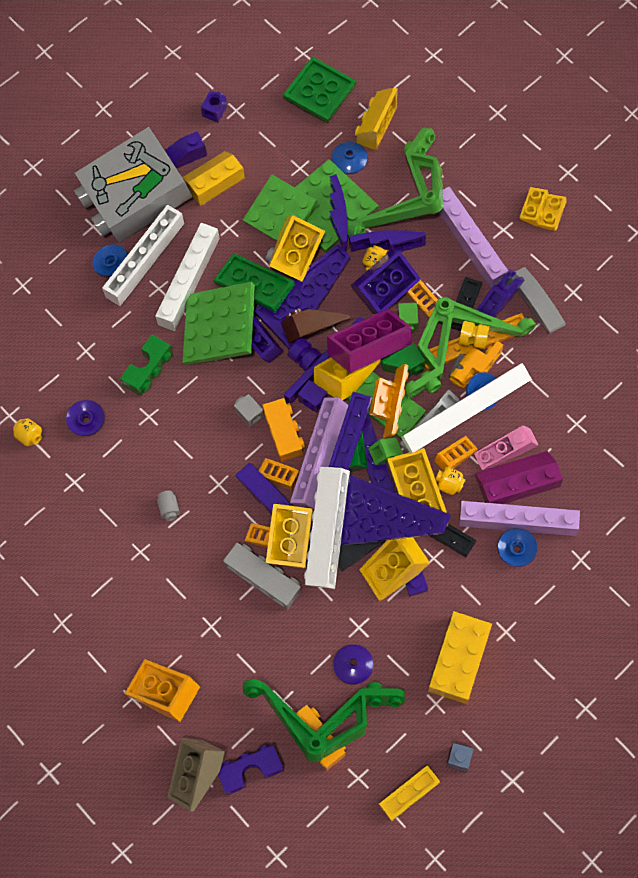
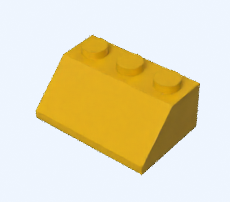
(377, 118)
(214, 177)
(289, 536)

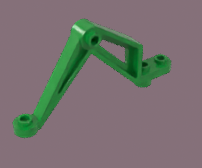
(315, 744)

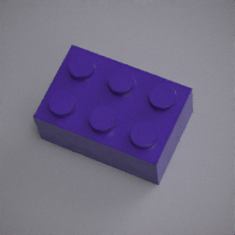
(386, 281)

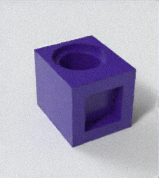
(214, 112)
(312, 396)

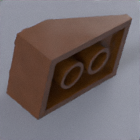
(308, 322)

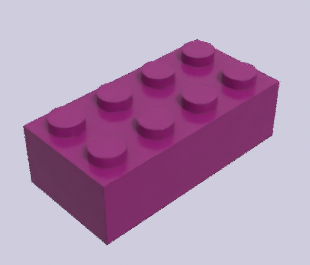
(369, 340)

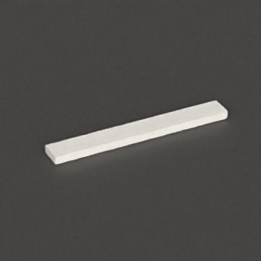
(466, 408)

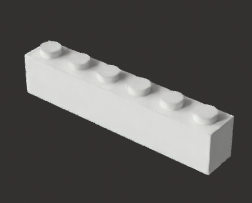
(143, 255)
(187, 277)
(327, 527)

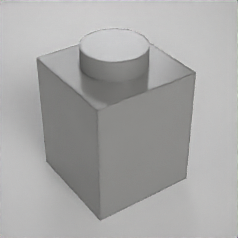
(248, 410)

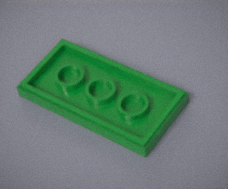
(269, 286)

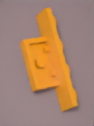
(387, 400)

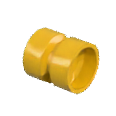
(474, 335)

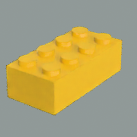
(415, 479)
(460, 657)

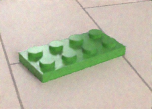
(410, 413)

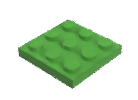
(274, 205)

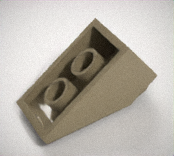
(194, 772)

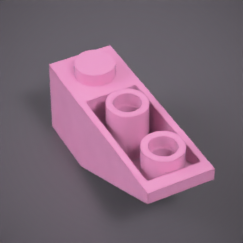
(506, 448)

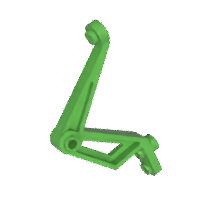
(427, 203)
(448, 312)

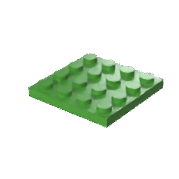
(318, 187)
(219, 323)

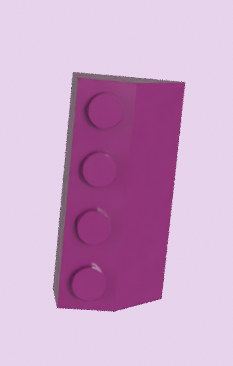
(519, 479)

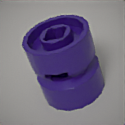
(303, 353)

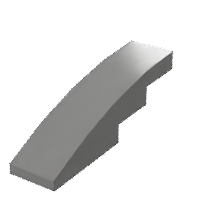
(539, 302)

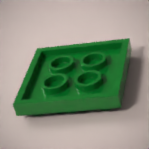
(319, 89)

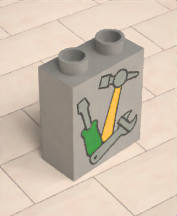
(131, 185)

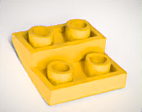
(543, 209)

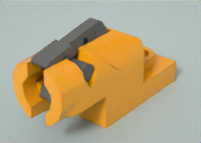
(473, 363)

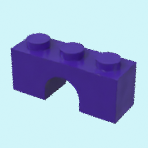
(232, 773)

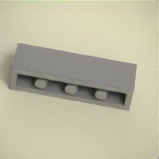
(262, 575)

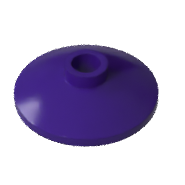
(82, 410)
(357, 673)

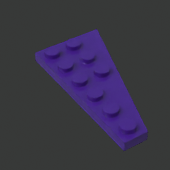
(308, 293)

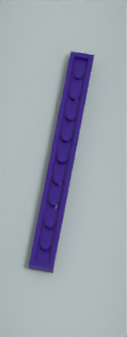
(379, 476)

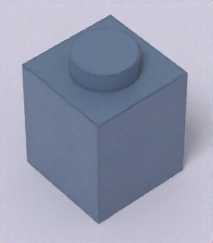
(460, 757)

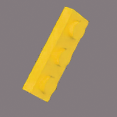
(409, 793)

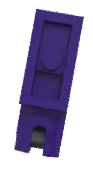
(500, 294)

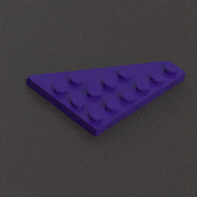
(382, 515)

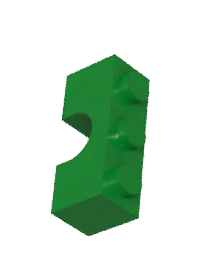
(140, 379)

